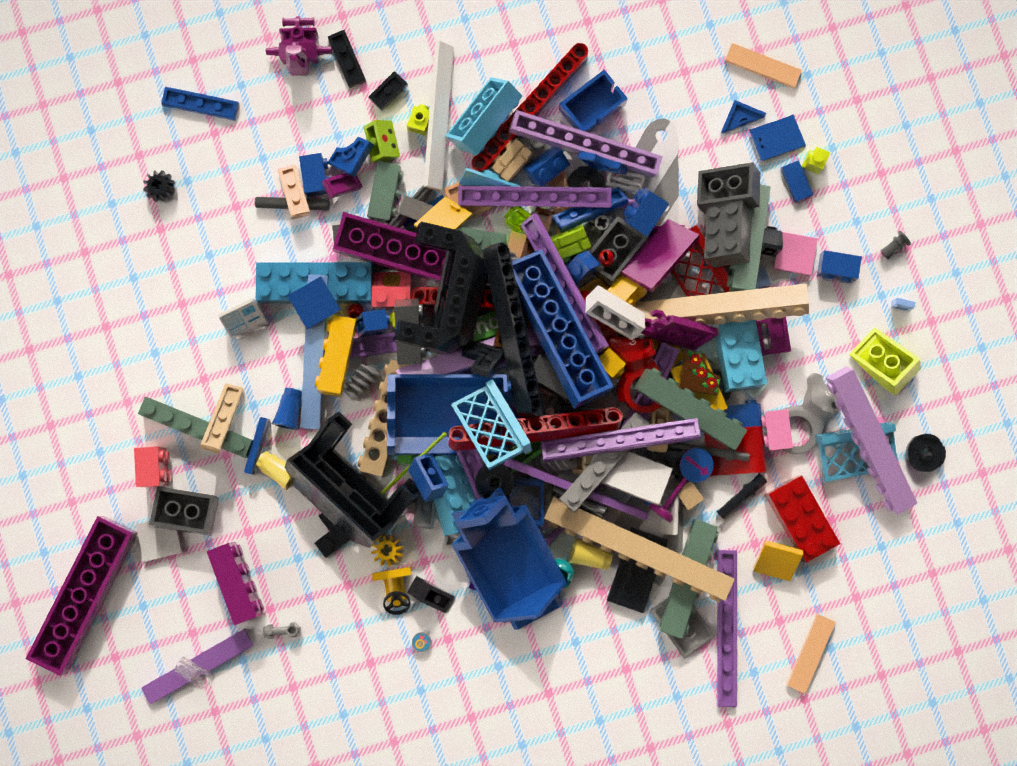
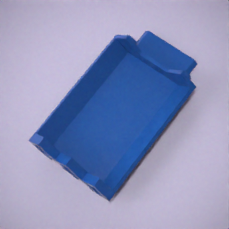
(422, 409)

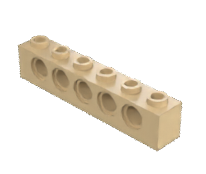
(378, 466)

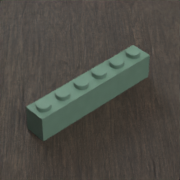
(745, 274)
(686, 406)
(191, 425)
(681, 598)

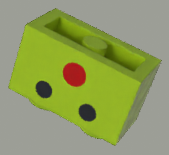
(383, 137)

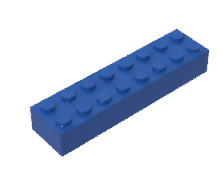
(559, 330)

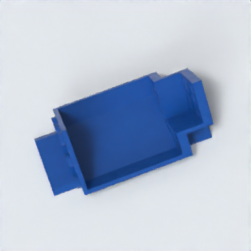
(508, 560)

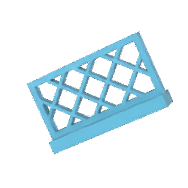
(508, 421)
(842, 437)

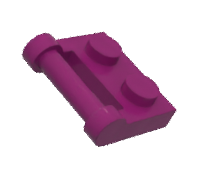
(777, 335)

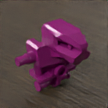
(298, 46)

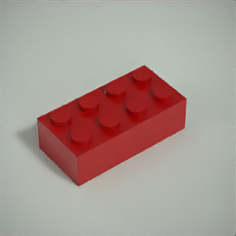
(802, 518)

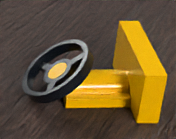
(394, 588)

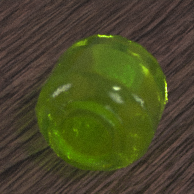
(515, 218)

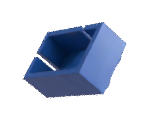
(593, 103)
(644, 211)

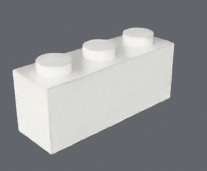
(615, 313)

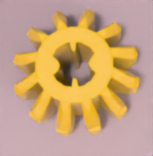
(392, 554)

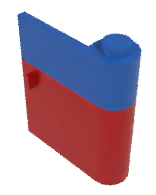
(751, 443)

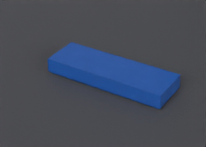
(257, 445)

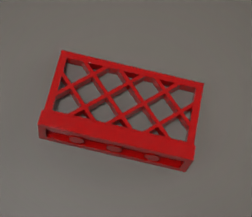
(719, 272)

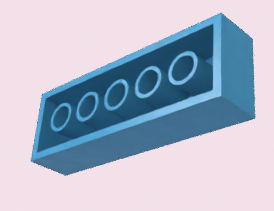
(346, 280)

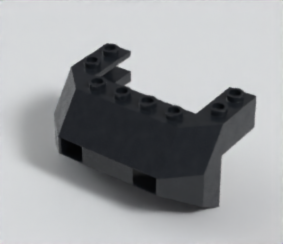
(457, 295)
(342, 491)

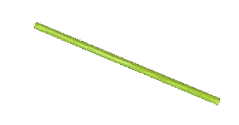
(406, 470)

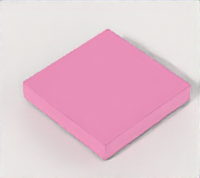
(796, 255)

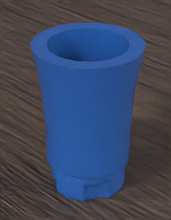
(288, 409)

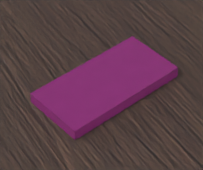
(660, 255)

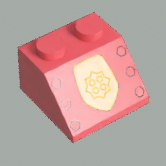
(390, 287)

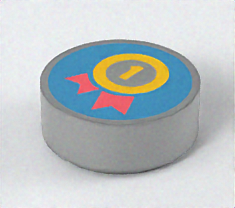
(421, 642)

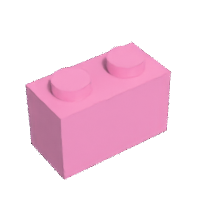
(778, 430)

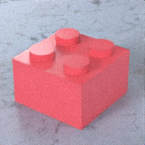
(152, 467)

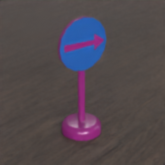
(694, 466)

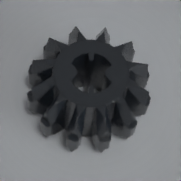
(166, 188)

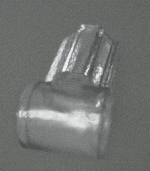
(192, 672)

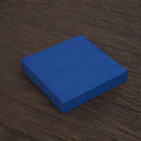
(314, 302)

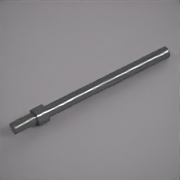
(728, 454)

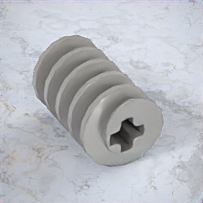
(361, 381)
(555, 466)

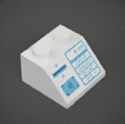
(243, 319)

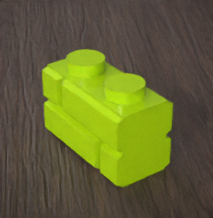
(571, 242)

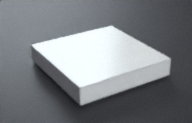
(157, 542)

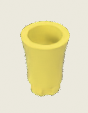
(274, 468)
(589, 555)

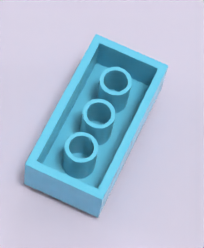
(484, 116)
(740, 356)
(457, 495)

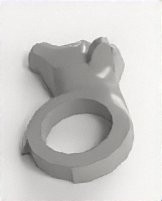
(816, 410)

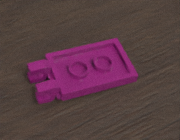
(678, 330)

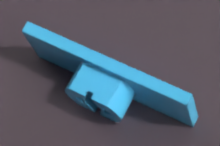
(486, 178)

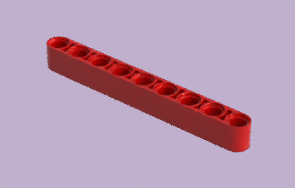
(535, 101)
(543, 423)

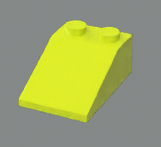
(886, 361)

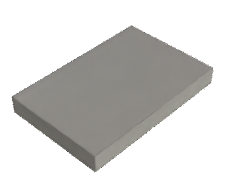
(697, 635)

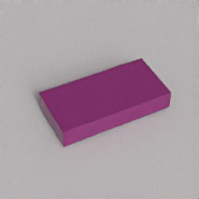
(341, 185)

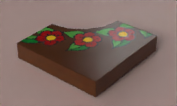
(696, 374)

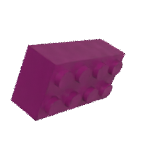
(235, 582)

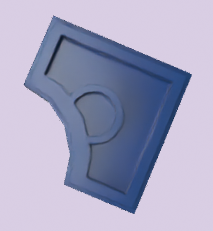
(352, 157)
(601, 163)

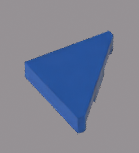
(740, 115)

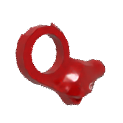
(637, 356)

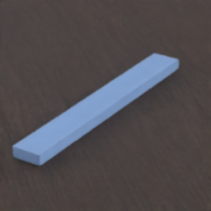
(313, 351)

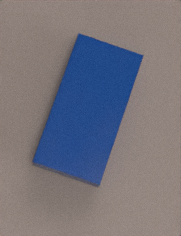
(796, 181)

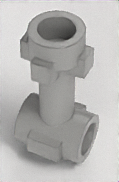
(292, 630)

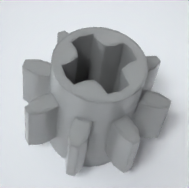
(600, 229)

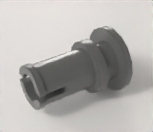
(897, 243)

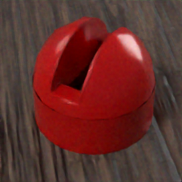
(610, 258)
(355, 310)

